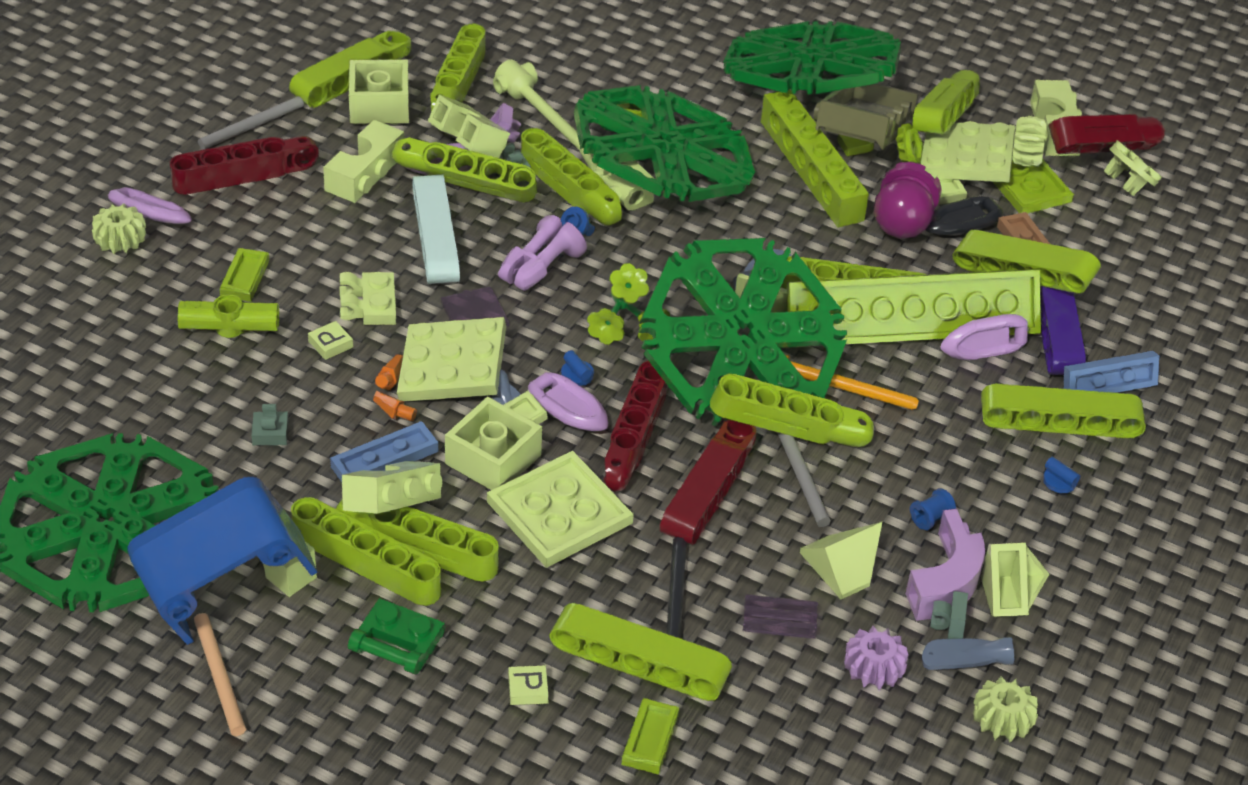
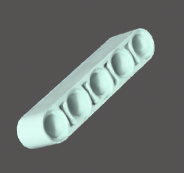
(435, 229)

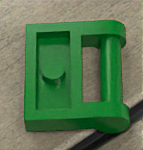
(400, 628)

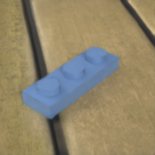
(1114, 374)
(403, 445)

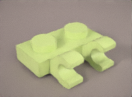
(377, 297)

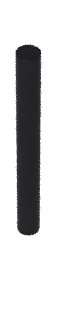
(676, 588)

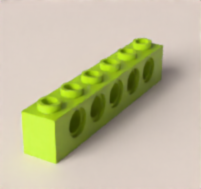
(814, 158)

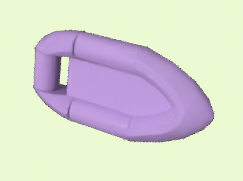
(150, 206)
(986, 337)
(569, 402)

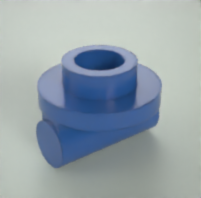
(579, 218)
(577, 369)
(1059, 476)

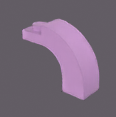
(957, 574)

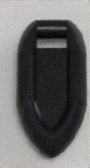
(965, 215)

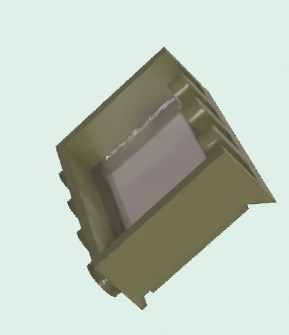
(866, 112)

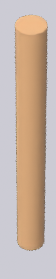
(219, 675)

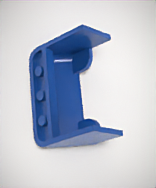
(211, 541)

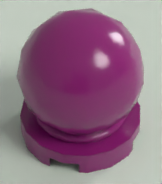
(906, 200)

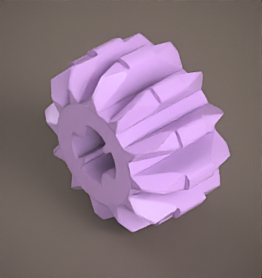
(876, 657)

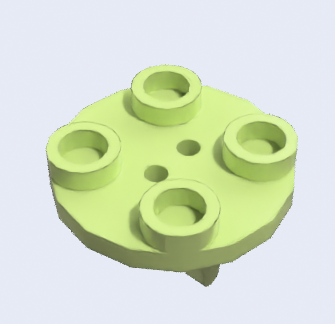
(1140, 172)

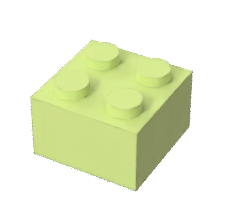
(378, 91)
(493, 444)

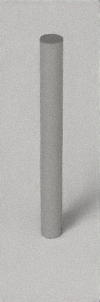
(250, 123)
(805, 480)

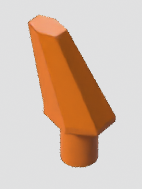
(390, 373)
(394, 407)

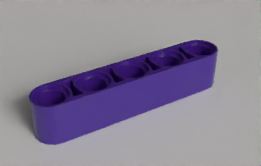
(1060, 330)

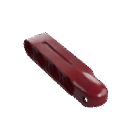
(1101, 132)
(241, 163)
(634, 427)
(708, 482)

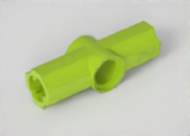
(228, 316)

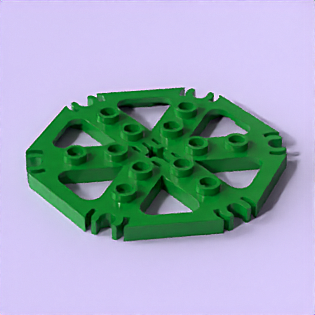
(812, 56)
(668, 145)
(728, 312)
(81, 513)

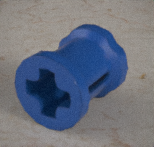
(929, 511)

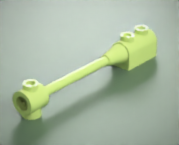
(519, 83)

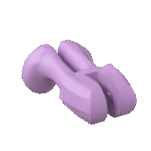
(526, 268)

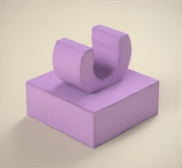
(504, 119)

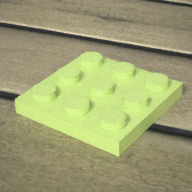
(970, 152)
(452, 359)
(559, 508)

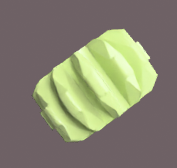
(1029, 141)
(118, 228)
(1005, 709)

